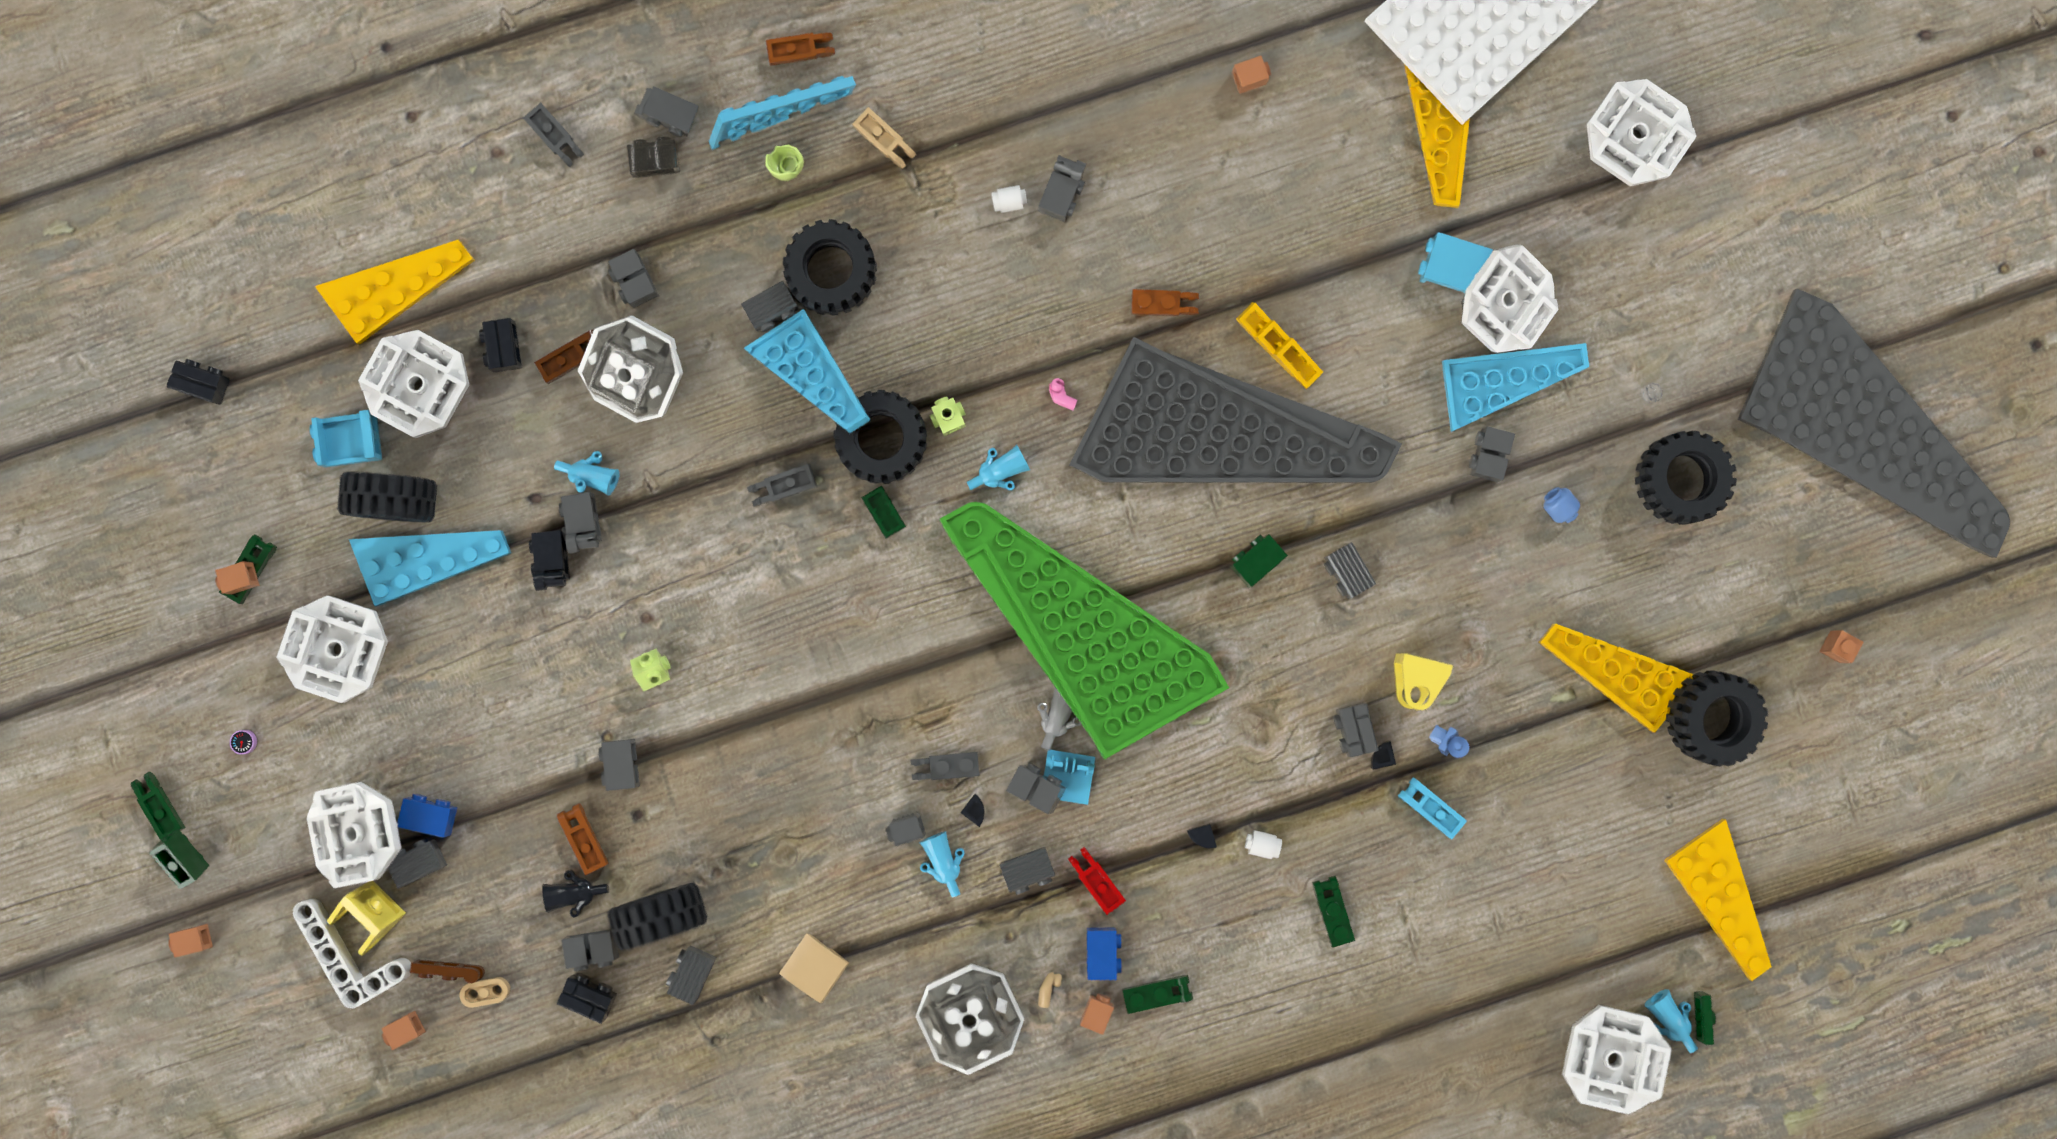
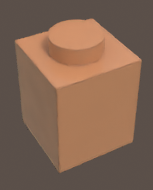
(1251, 74)
(236, 578)
(1841, 646)
(190, 940)
(1097, 1013)
(402, 1030)

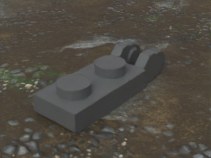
(551, 132)
(785, 484)
(948, 766)

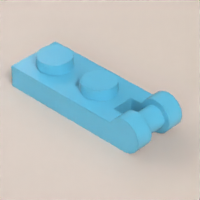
(1433, 809)

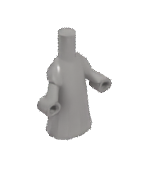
(1055, 722)

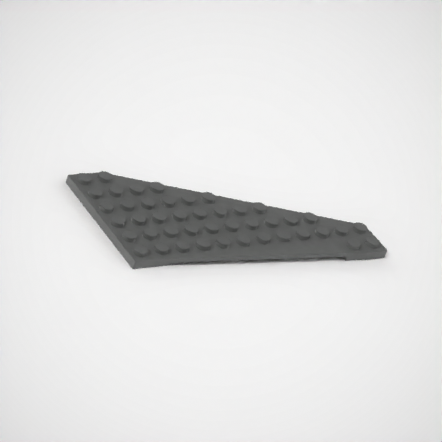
(1848, 411)
(1200, 426)

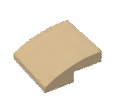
(814, 968)

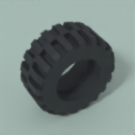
(820, 237)
(904, 460)
(1716, 473)
(387, 497)
(1745, 721)
(657, 916)

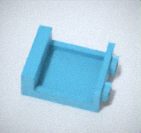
(1452, 261)
(346, 439)

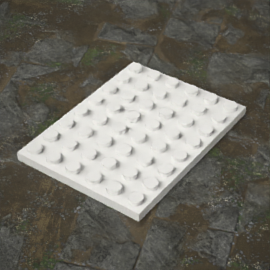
(1471, 46)

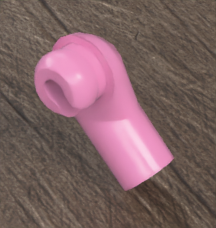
(1059, 395)

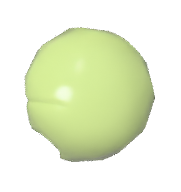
(784, 162)

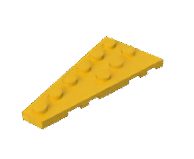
(1442, 143)
(382, 293)
(1625, 677)
(1716, 884)

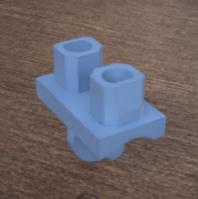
(1449, 742)

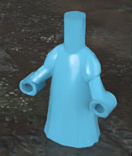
(994, 472)
(589, 475)
(944, 869)
(1676, 1024)

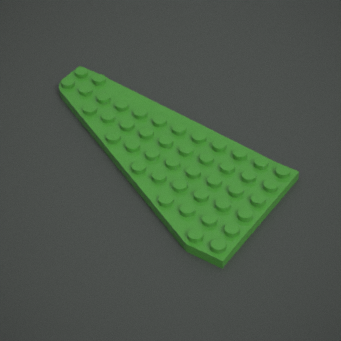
(1099, 650)

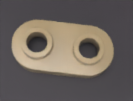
(486, 992)

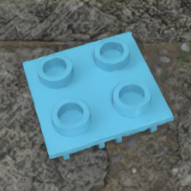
(1074, 772)

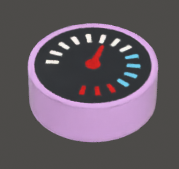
(243, 742)

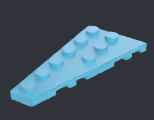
(757, 116)
(805, 363)
(1493, 381)
(410, 563)

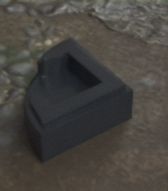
(1383, 757)
(974, 810)
(1203, 836)

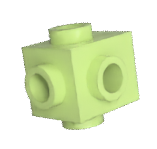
(952, 423)
(650, 669)

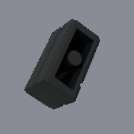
(500, 345)
(198, 382)
(587, 998)

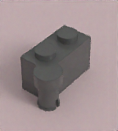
(667, 110)
(1061, 189)
(581, 521)

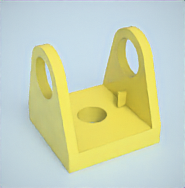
(1422, 673)
(377, 920)

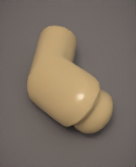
(1046, 989)

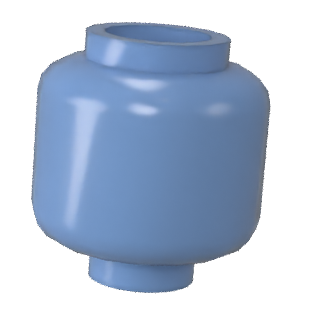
(1561, 505)

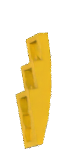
(1279, 345)

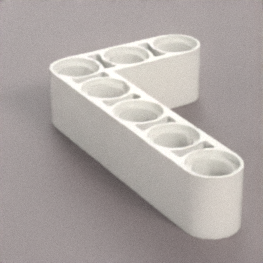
(343, 958)

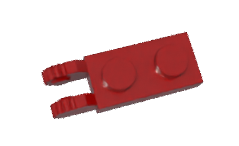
(1098, 883)

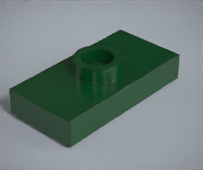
(883, 512)
(1704, 1017)

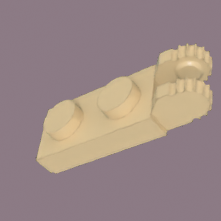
(882, 136)

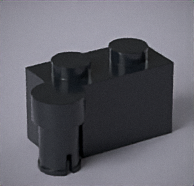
(550, 559)

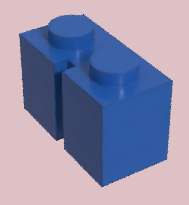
(426, 816)
(1102, 953)

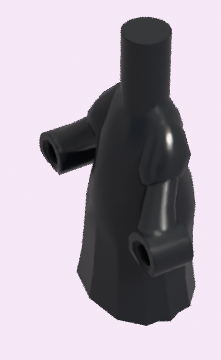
(563, 895)

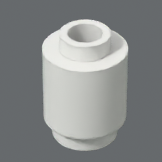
(1009, 199)
(1263, 844)

